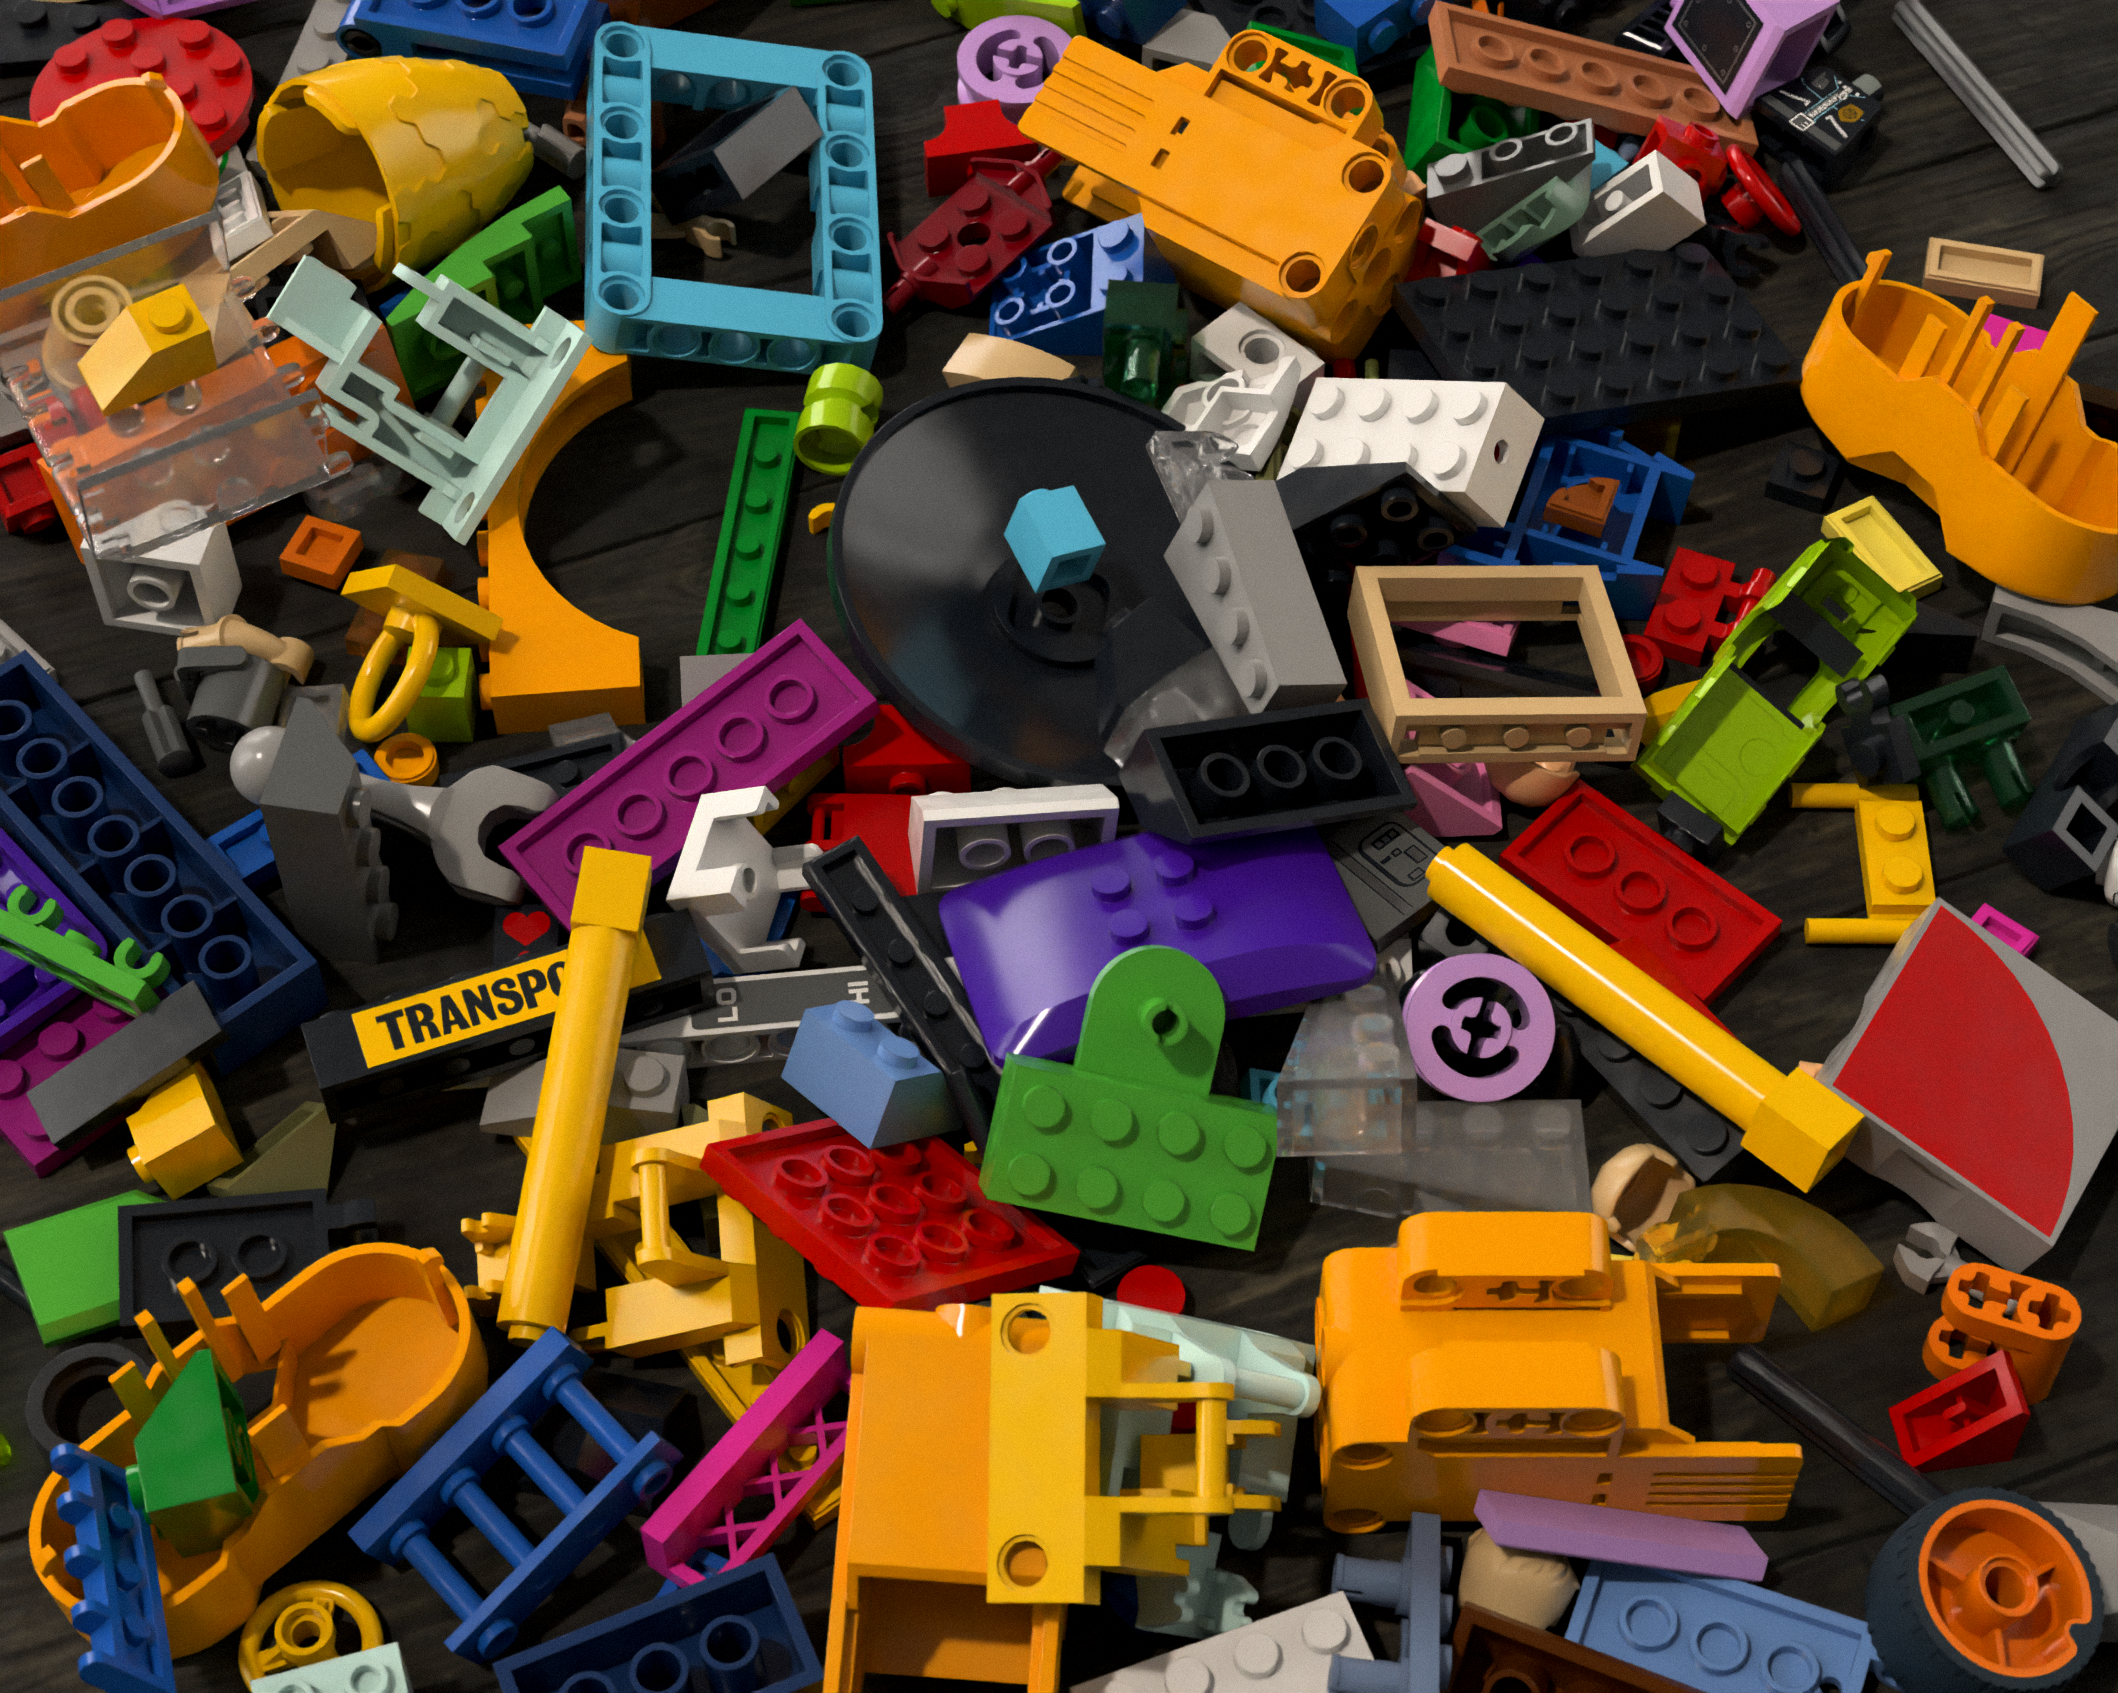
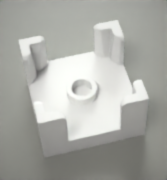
(736, 880)

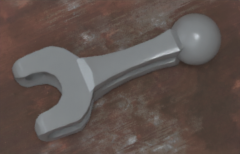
(445, 819)

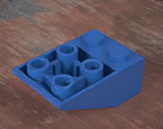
(1060, 290)

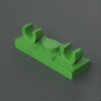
(76, 957)

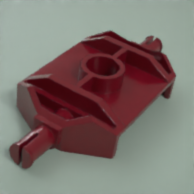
(998, 203)

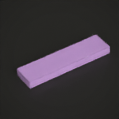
(1620, 1536)

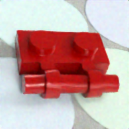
(1691, 602)

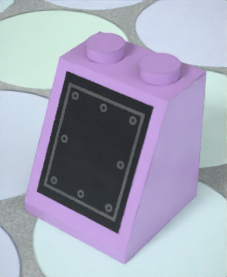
(1747, 44)

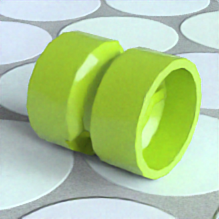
(837, 417)

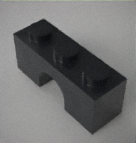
(2065, 822)

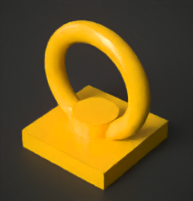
(414, 614)

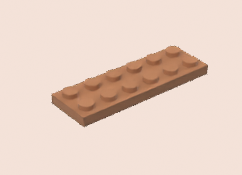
(1574, 76)

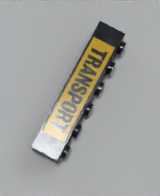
(489, 1021)

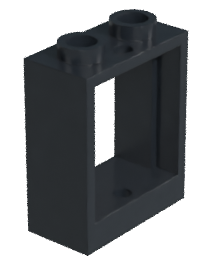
(734, 155)

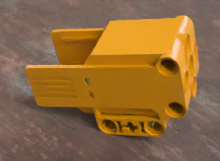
(1261, 195)
(1527, 1369)
(917, 1512)

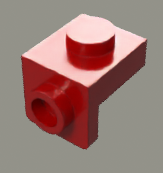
(24, 493)

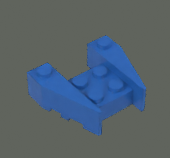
(1646, 488)

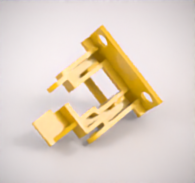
(691, 1294)
(1049, 1453)

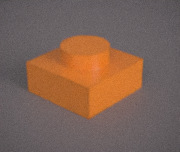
(321, 552)

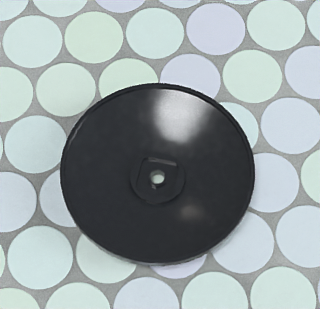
(941, 598)

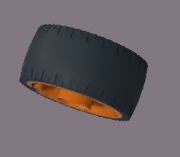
(1984, 1598)

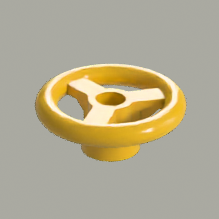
(303, 1612)

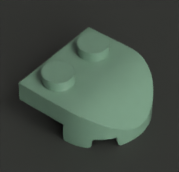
(1536, 219)

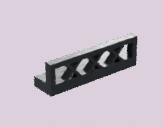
(1472, 674)

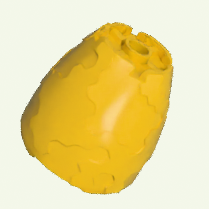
(400, 145)

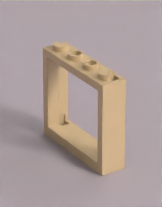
(1496, 727)

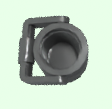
(230, 696)

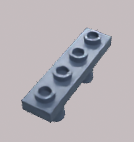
(1425, 1614)

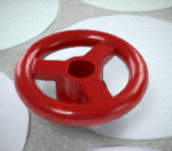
(1756, 195)

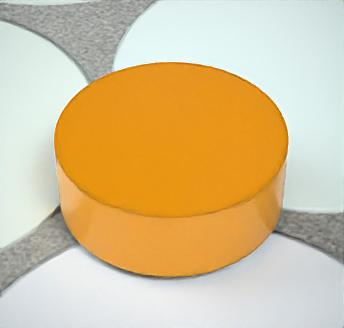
(408, 759)

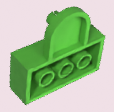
(1133, 1120)

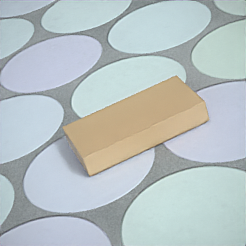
(1982, 270)

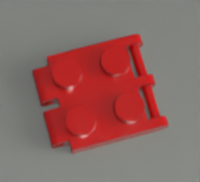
(879, 822)

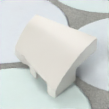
(1241, 409)

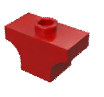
(970, 132)
(1447, 252)
(902, 761)

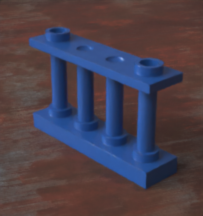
(452, 1475)

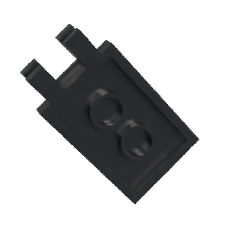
(220, 1239)

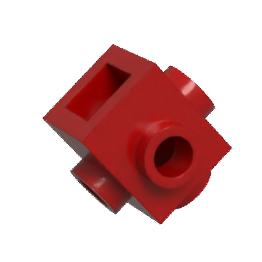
(1691, 149)

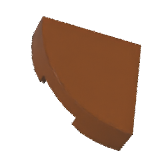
(1583, 505)

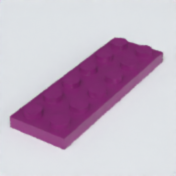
(740, 733)

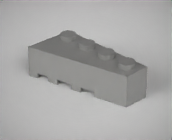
(1255, 596)

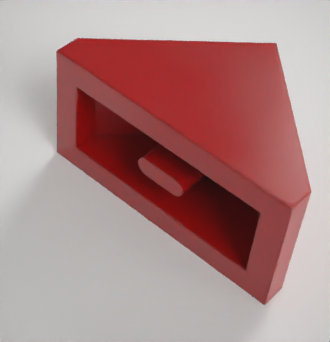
(1964, 1418)

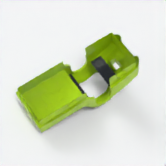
(1730, 737)

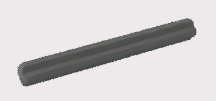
(1978, 94)

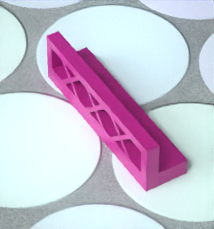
(741, 1459)

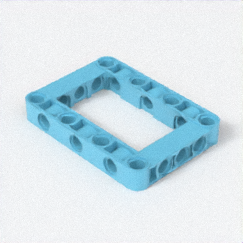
(716, 322)

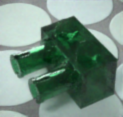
(1142, 340)
(1962, 724)

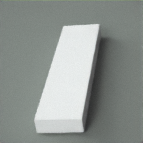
(242, 214)

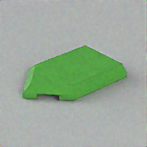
(72, 1268)

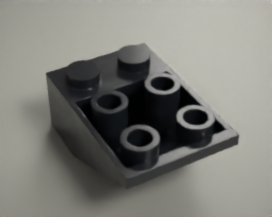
(1366, 519)

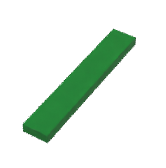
(750, 534)

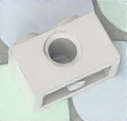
(1253, 343)

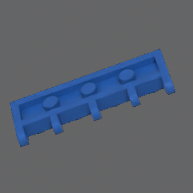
(118, 1577)

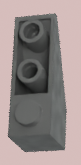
(1487, 182)

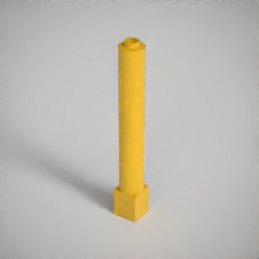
(574, 1093)
(1787, 1119)

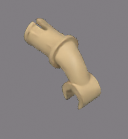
(285, 652)

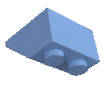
(868, 1077)

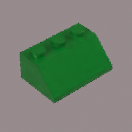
(1456, 122)
(195, 1461)

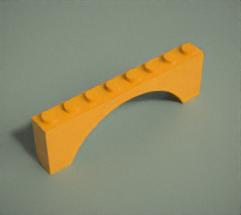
(549, 655)

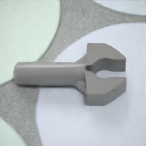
(1922, 1272)

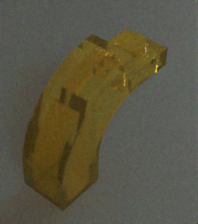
(1821, 1261)

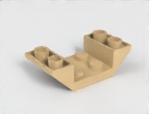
(328, 237)

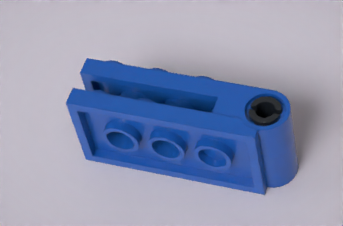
(532, 43)

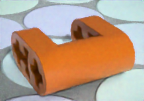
(2035, 1335)

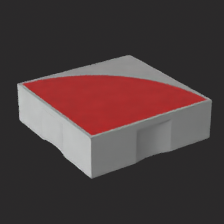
(1979, 1086)

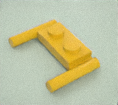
(1891, 858)

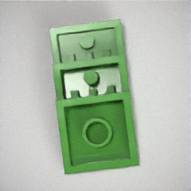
(508, 266)

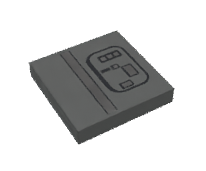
(1384, 873)

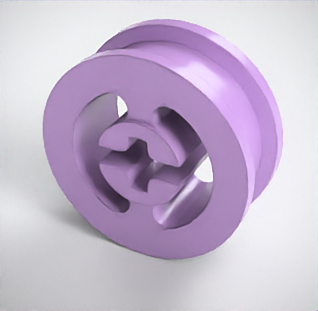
(1017, 53)
(1528, 1043)

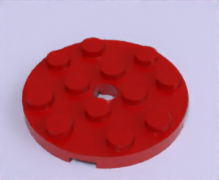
(193, 58)

